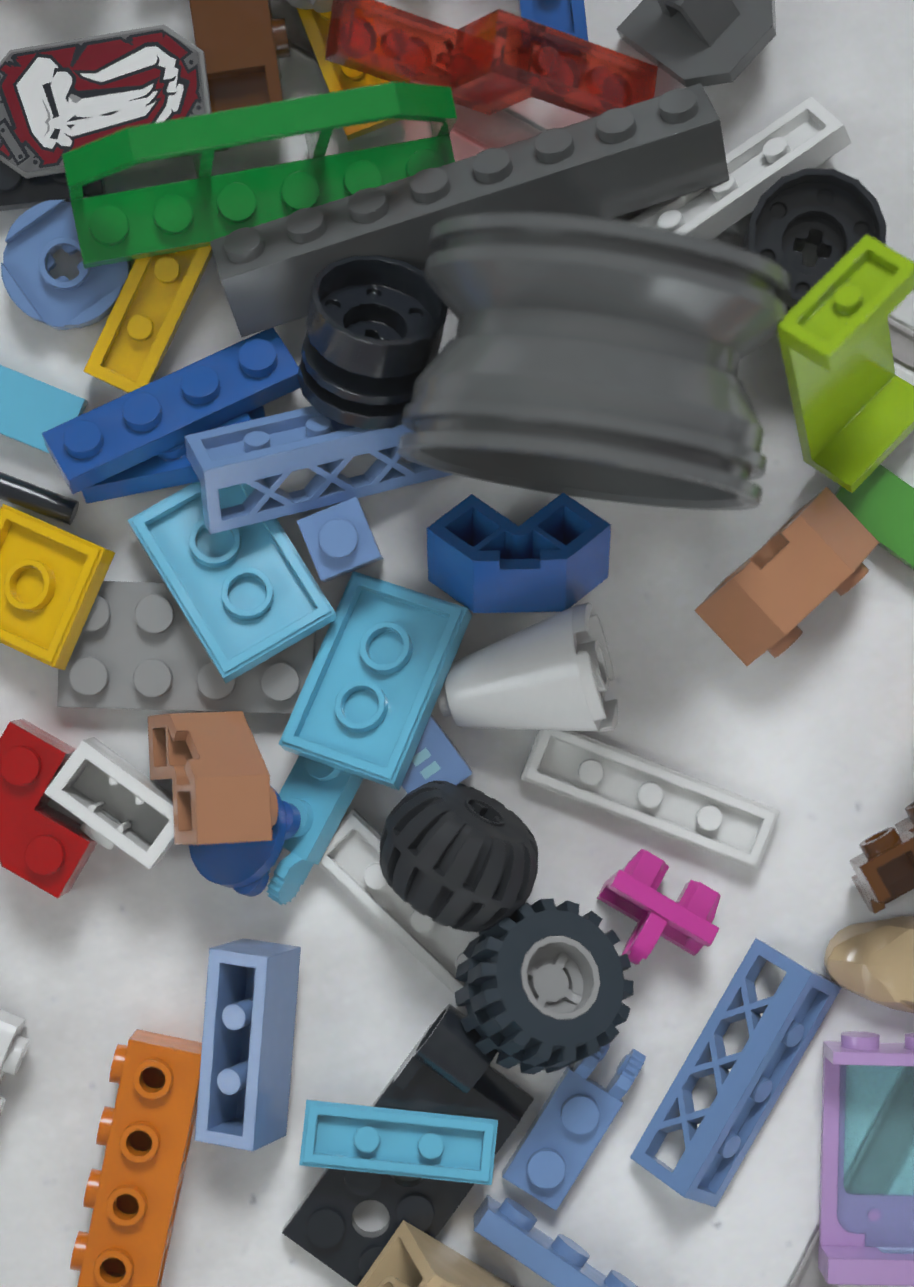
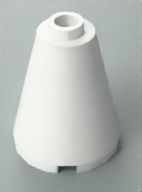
(536, 678)

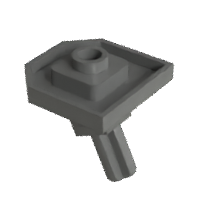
(700, 38)

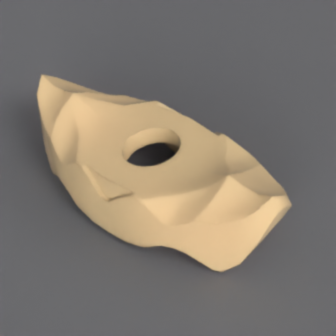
(875, 961)

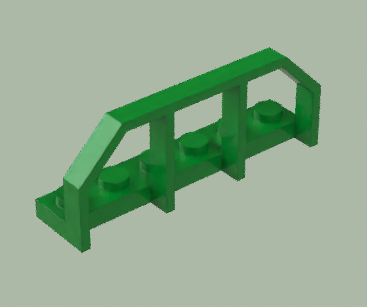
(205, 208)

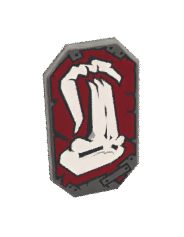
(91, 88)

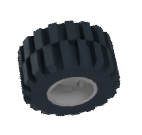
(544, 987)

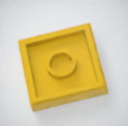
(46, 586)

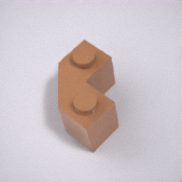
(788, 578)
(215, 775)

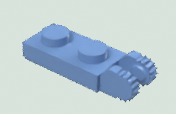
(569, 1128)

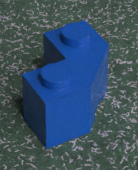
(516, 568)

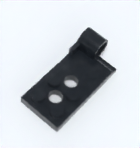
(438, 1076)

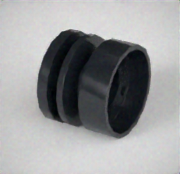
(815, 209)
(368, 339)

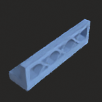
(273, 446)
(751, 1086)

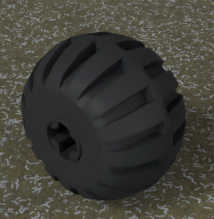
(458, 856)

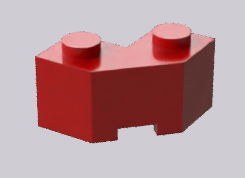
(33, 836)

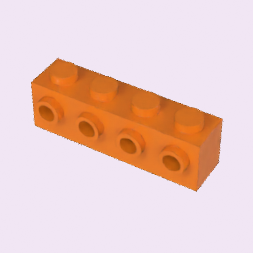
(142, 1164)

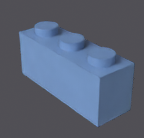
(247, 1043)

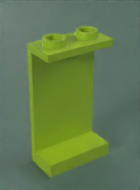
(842, 364)

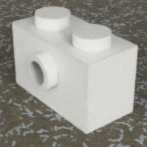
(115, 802)

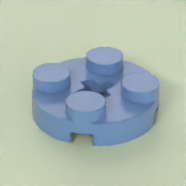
(30, 259)

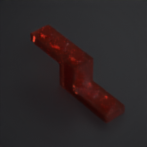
(488, 60)

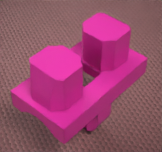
(681, 922)

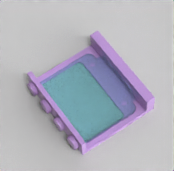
(867, 1161)

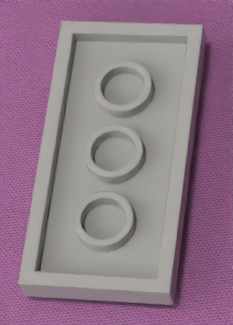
(147, 657)

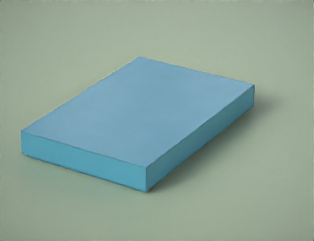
(237, 587)
(376, 680)

